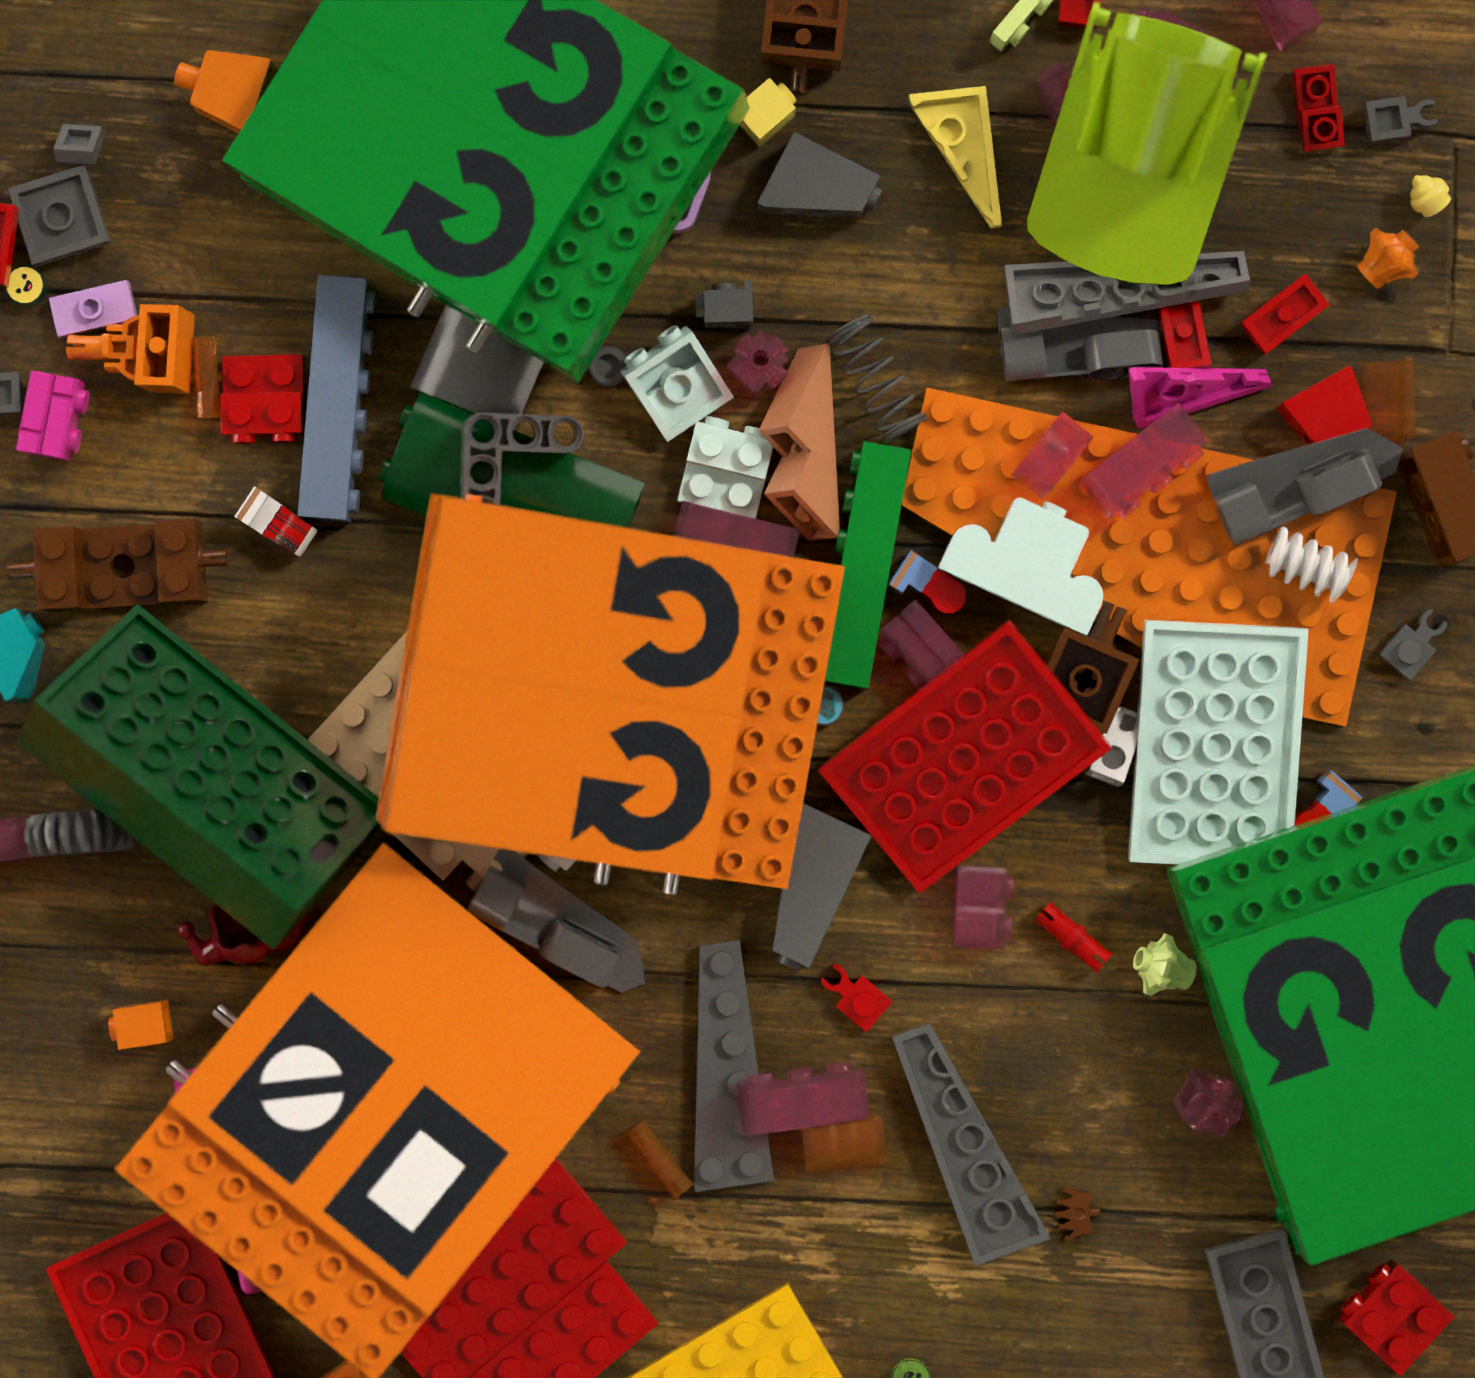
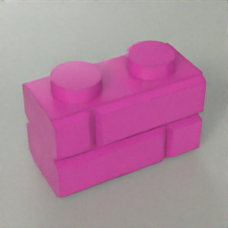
(52, 416)

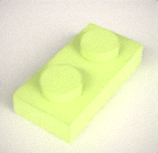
(1014, 25)

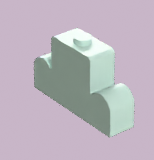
(1029, 564)

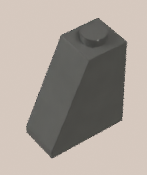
(818, 184)

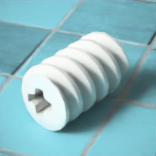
(1309, 564)

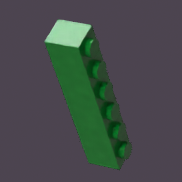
(867, 559)

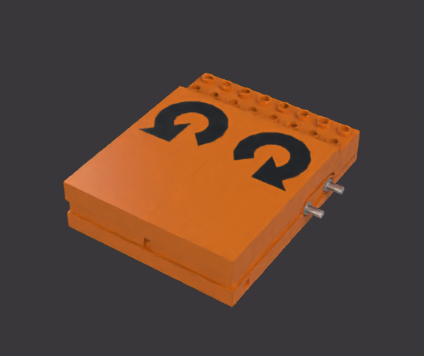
(608, 695)

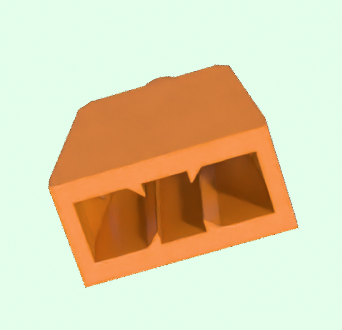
(226, 86)

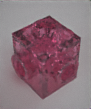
(755, 377)
(1208, 1103)

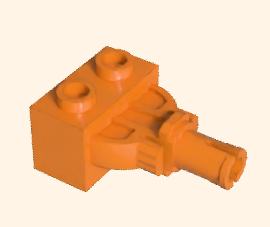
(148, 348)

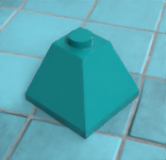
(19, 654)

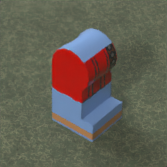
(938, 588)
(1333, 798)

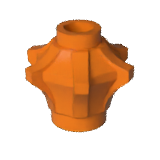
(1389, 258)

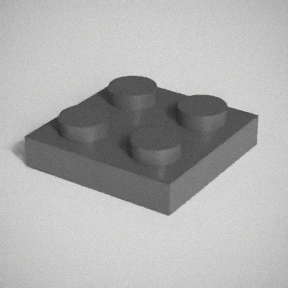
(60, 215)

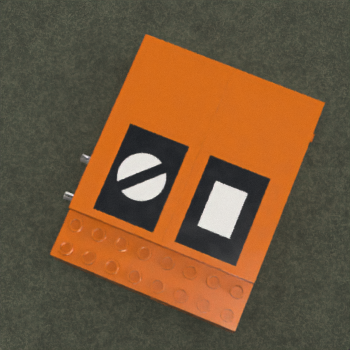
(377, 1111)

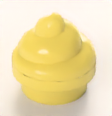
(1429, 195)

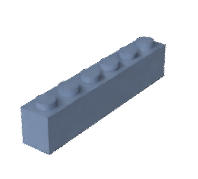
(335, 398)

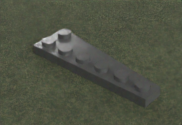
(1065, 294)
(725, 1059)
(978, 1178)

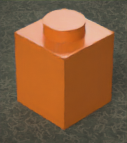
(141, 1024)

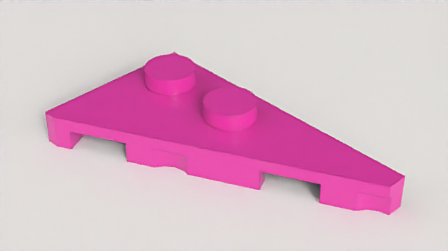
(1160, 389)

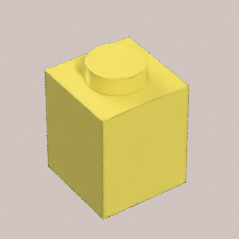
(769, 111)

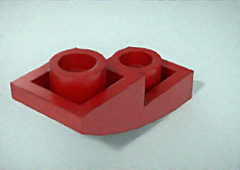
(1317, 107)

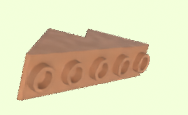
(803, 434)

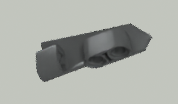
(1092, 348)
(1300, 481)
(556, 923)

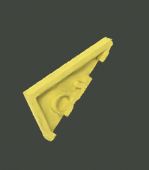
(962, 132)

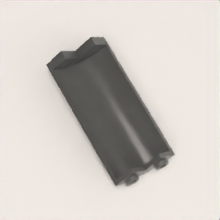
(481, 382)

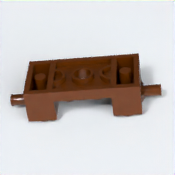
(804, 37)
(77, 566)

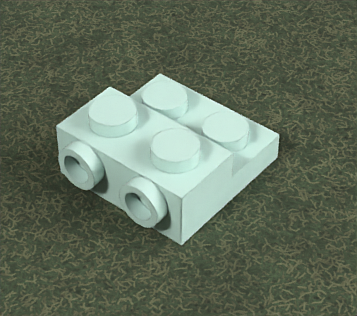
(675, 381)
(726, 467)

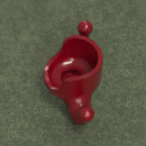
(233, 940)

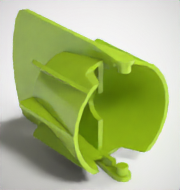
(1141, 149)

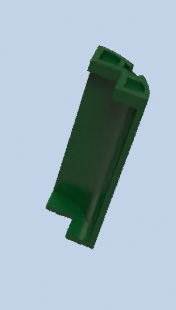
(540, 482)

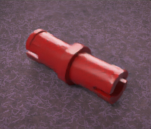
(1073, 937)

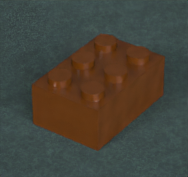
(1443, 495)

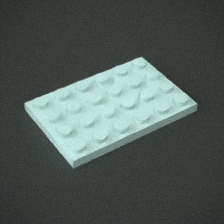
(1215, 737)

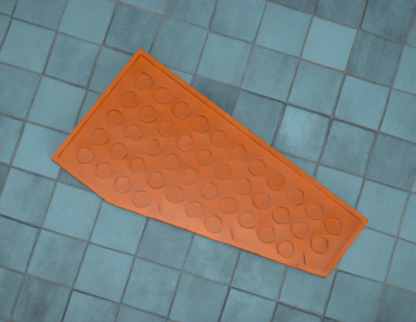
(1169, 552)

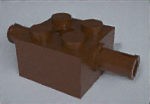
(1107, 666)

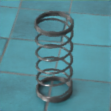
(842, 335)

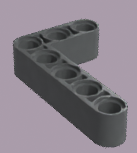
(503, 440)

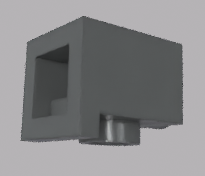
(726, 306)

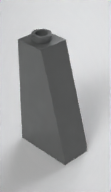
(820, 873)

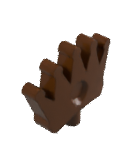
(1077, 1213)

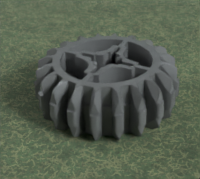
(75, 834)

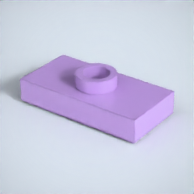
(92, 308)

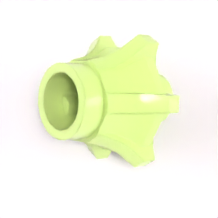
(1164, 966)

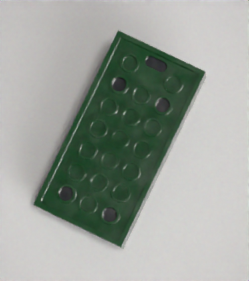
(202, 775)

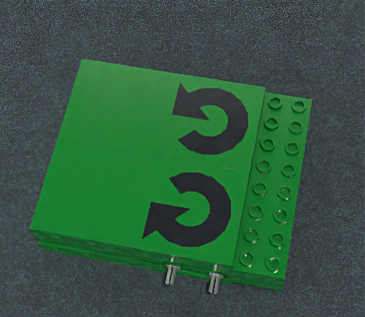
(493, 155)
(1350, 1008)

